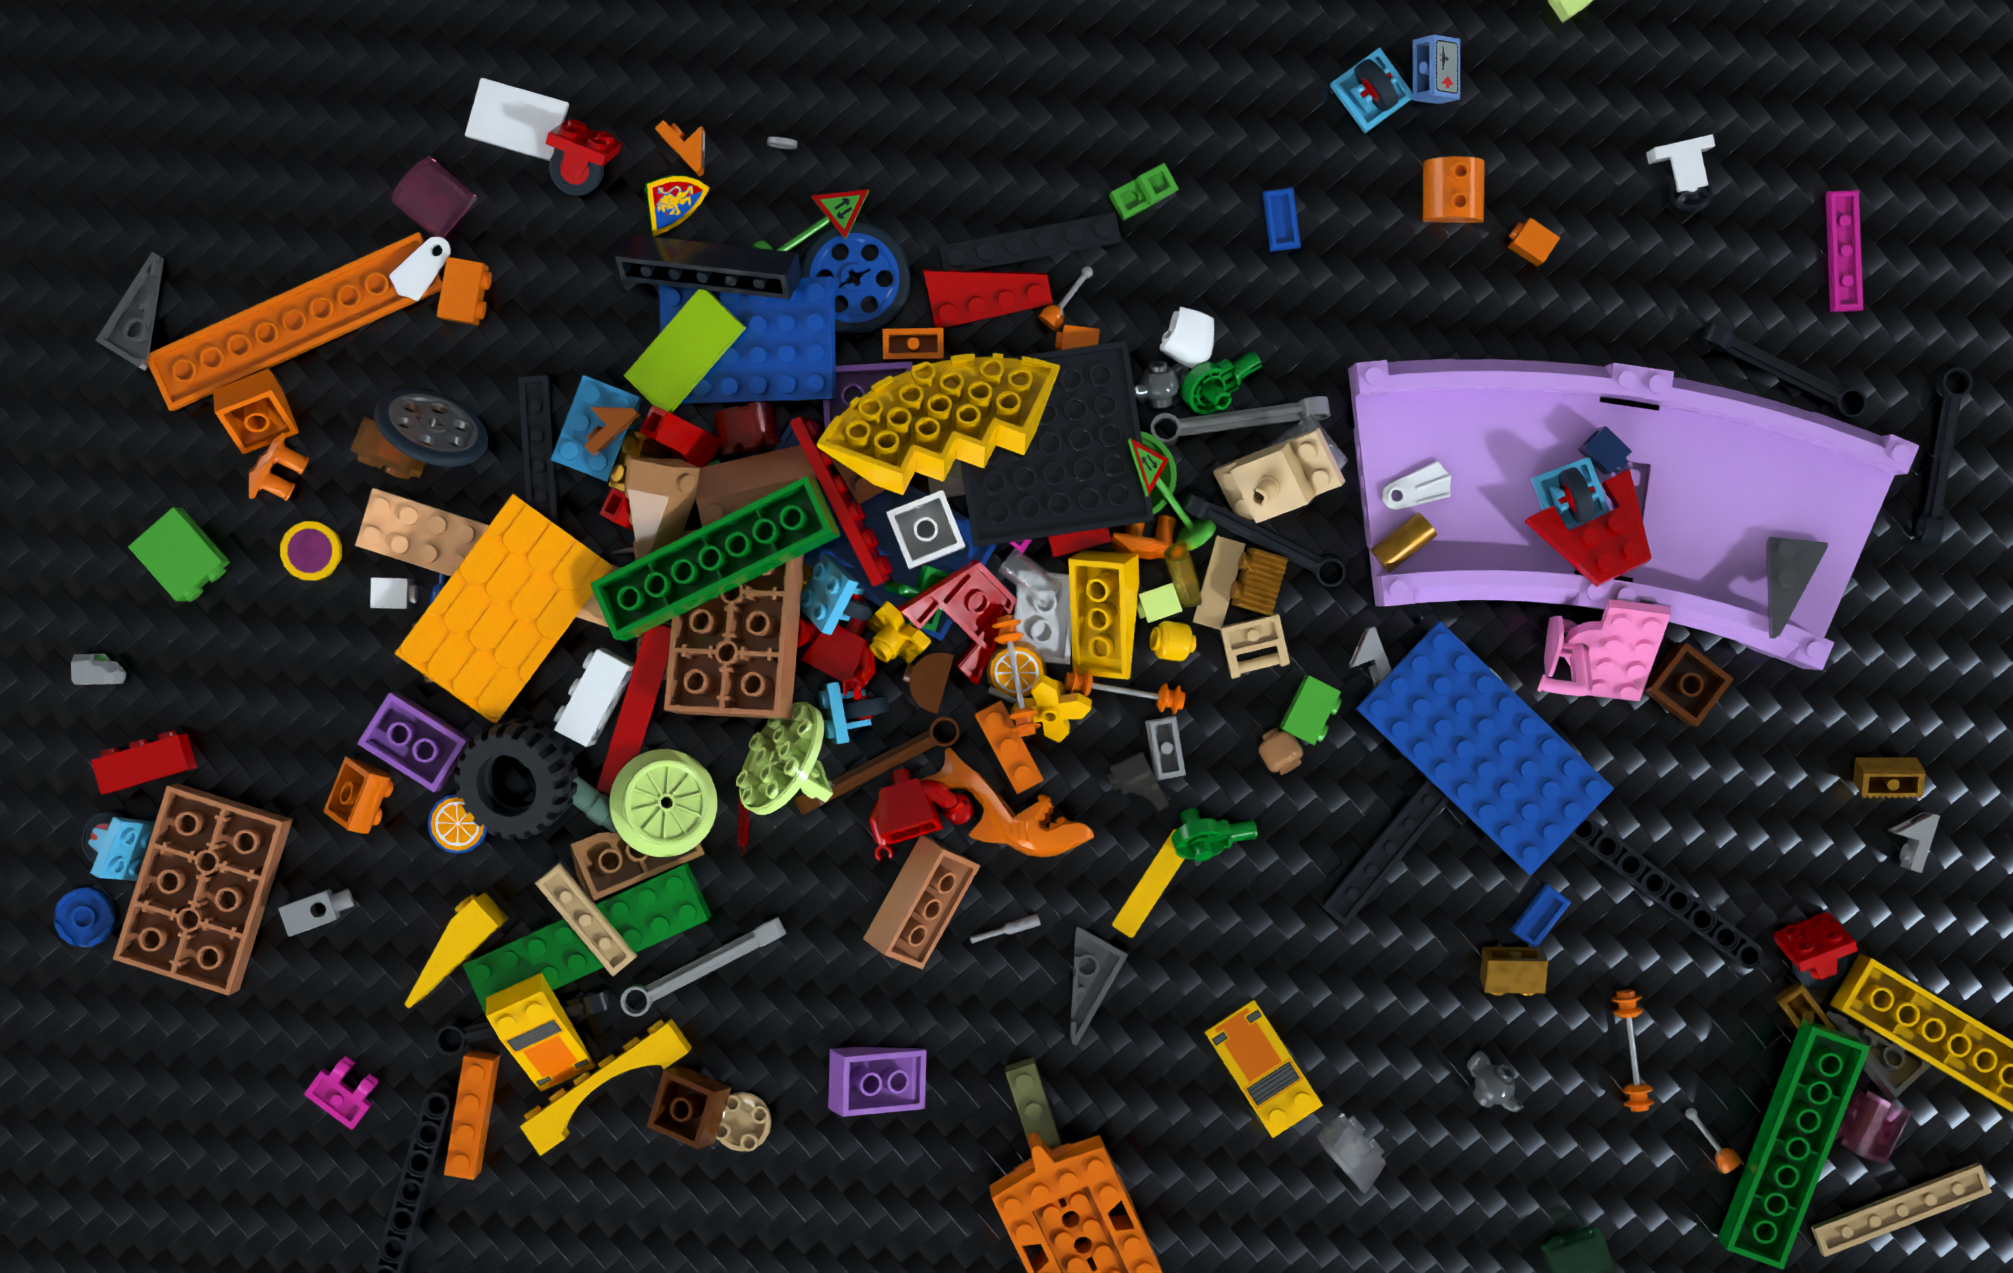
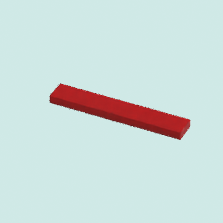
(637, 704)

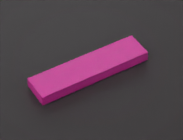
(1844, 251)

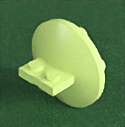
(784, 761)

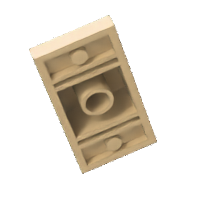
(1279, 477)

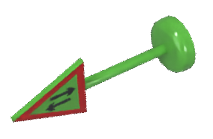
(838, 208)
(1149, 467)

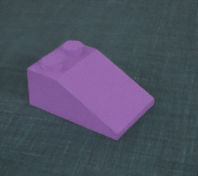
(876, 1080)

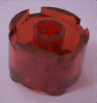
(747, 428)

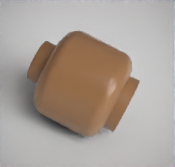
(1280, 751)

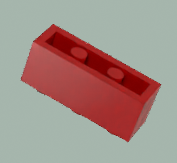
(143, 762)

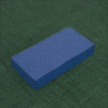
(1281, 219)
(1540, 916)

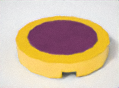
(310, 550)

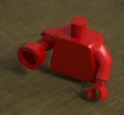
(840, 654)
(909, 810)

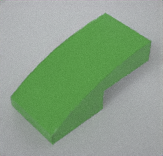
(1143, 192)

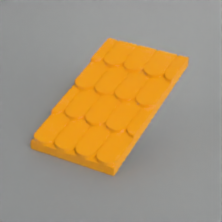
(503, 609)

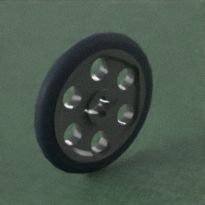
(431, 427)

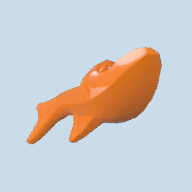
(1000, 824)

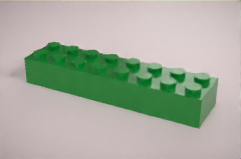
(715, 559)
(639, 914)
(1793, 1143)

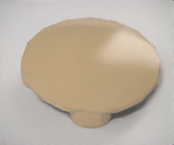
(744, 1122)

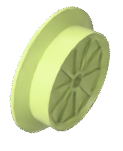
(638, 808)

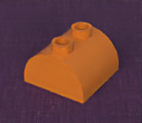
(1453, 190)
(358, 795)

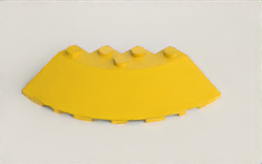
(939, 416)

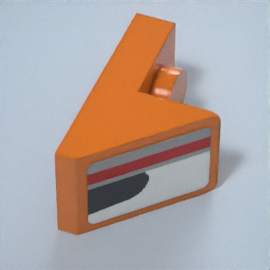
(691, 150)

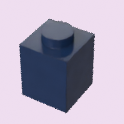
(1606, 451)

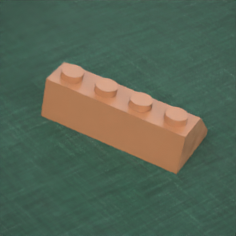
(742, 481)
(921, 902)

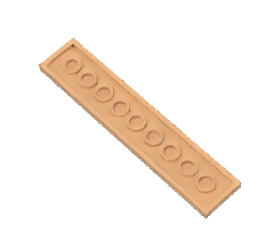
(431, 538)

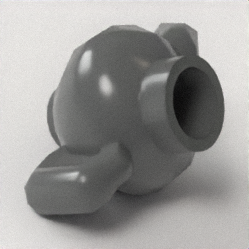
(1160, 383)
(1493, 1083)

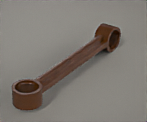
(879, 765)

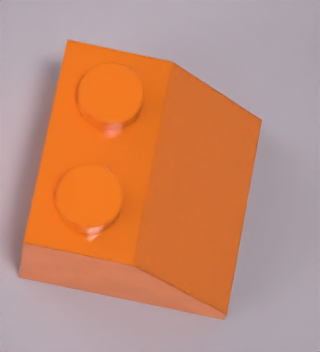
(254, 411)

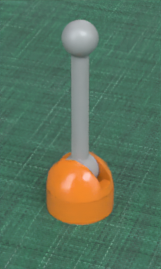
(1053, 315)
(1725, 1158)

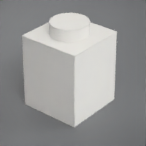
(393, 593)

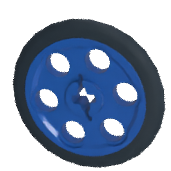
(890, 258)

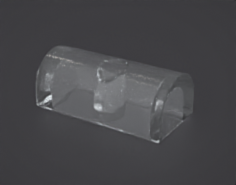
(1030, 577)

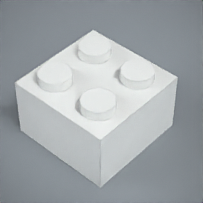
(926, 529)

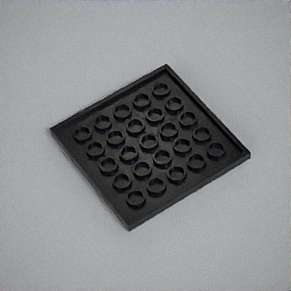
(1078, 463)

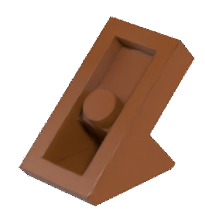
(616, 422)

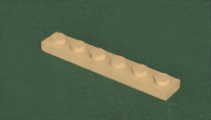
(1901, 1209)

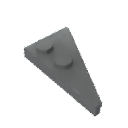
(132, 322)
(1788, 574)
(1093, 973)
(1884, 1062)

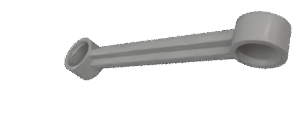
(1244, 418)
(692, 971)

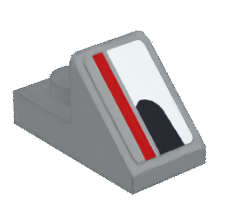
(1371, 650)
(1920, 832)

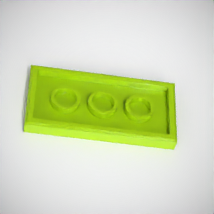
(685, 351)

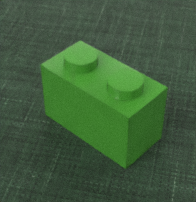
(1311, 710)

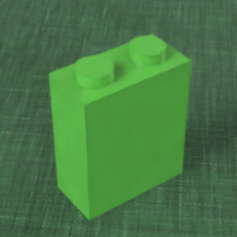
(179, 555)

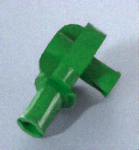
(1216, 383)
(1207, 837)

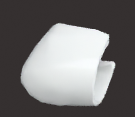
(1189, 337)

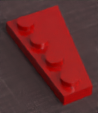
(972, 296)

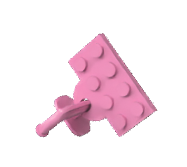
(1606, 655)

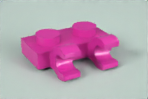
(339, 1098)

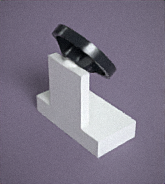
(1687, 170)

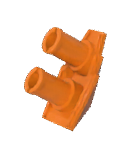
(260, 474)
(1146, 548)

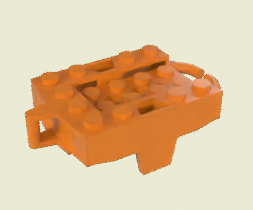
(1077, 1180)

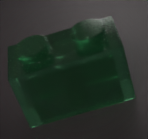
(1578, 1253)

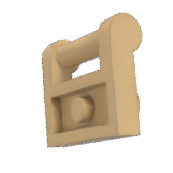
(1253, 636)

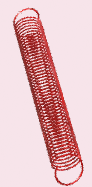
(738, 837)

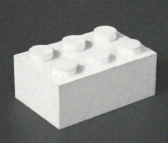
(594, 696)

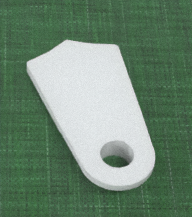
(420, 269)
(1419, 487)

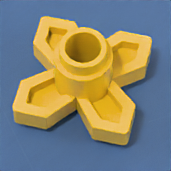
(895, 636)
(1055, 706)

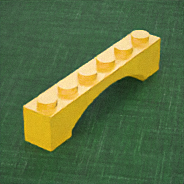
(660, 1047)

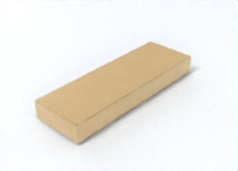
(1218, 581)

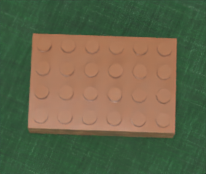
(738, 649)
(202, 889)

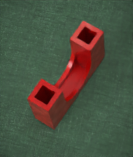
(683, 441)

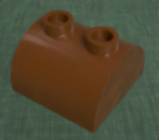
(929, 679)

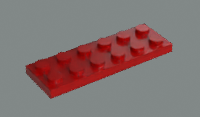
(849, 513)

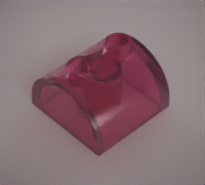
(432, 197)
(1874, 1127)

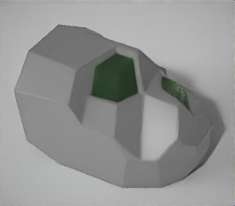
(96, 669)

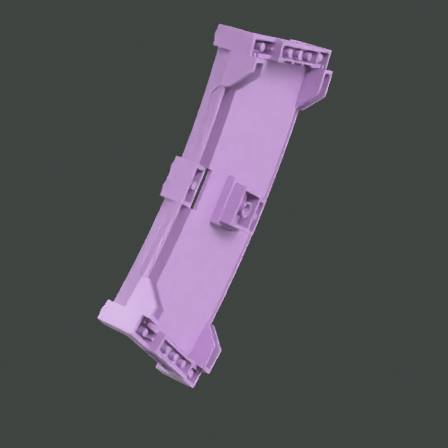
(1707, 470)

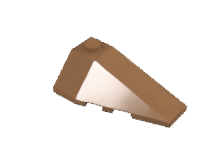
(659, 500)
(609, 864)

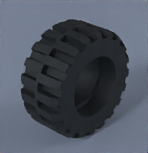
(488, 798)

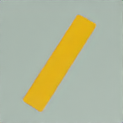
(1148, 889)

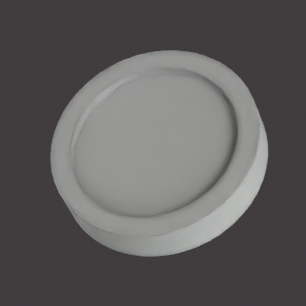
(783, 143)

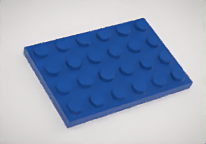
(779, 355)

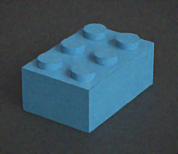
(582, 420)

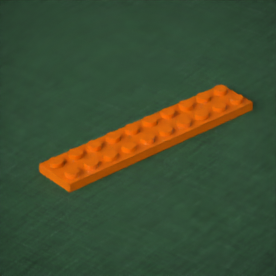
(284, 326)

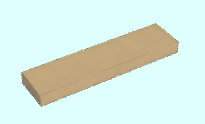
(586, 919)

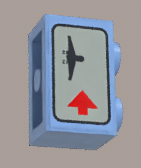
(1436, 69)

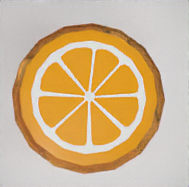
(1029, 664)

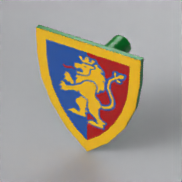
(672, 201)

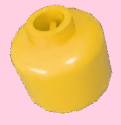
(1172, 641)

